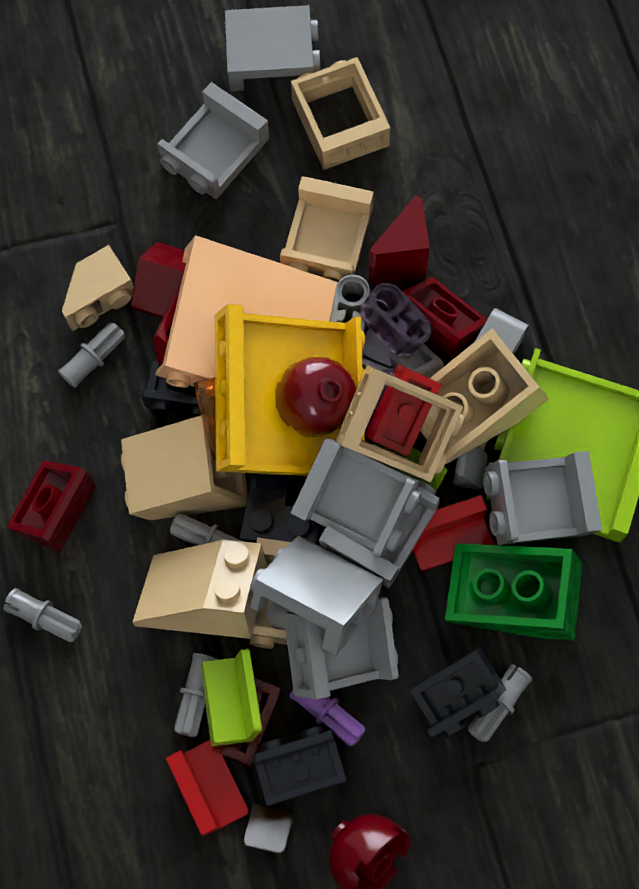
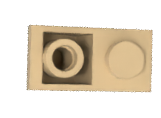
(95, 288)

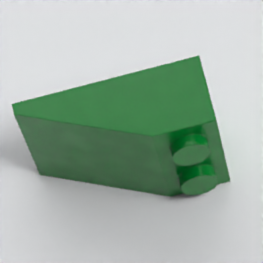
(515, 590)

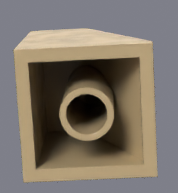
(175, 473)

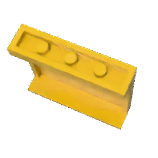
(249, 363)

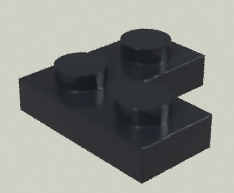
(269, 514)

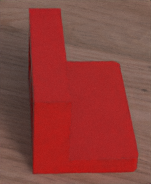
(400, 414)
(450, 525)
(207, 788)

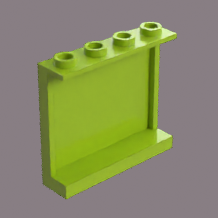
(582, 417)

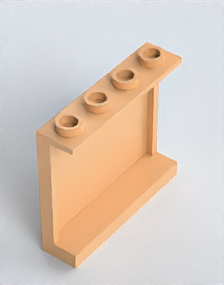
(225, 276)

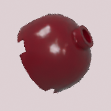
(315, 396)
(365, 851)

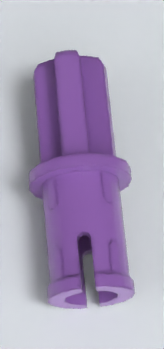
(333, 717)

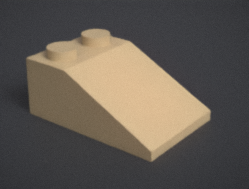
(490, 388)
(202, 589)

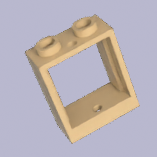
(350, 142)
(360, 411)

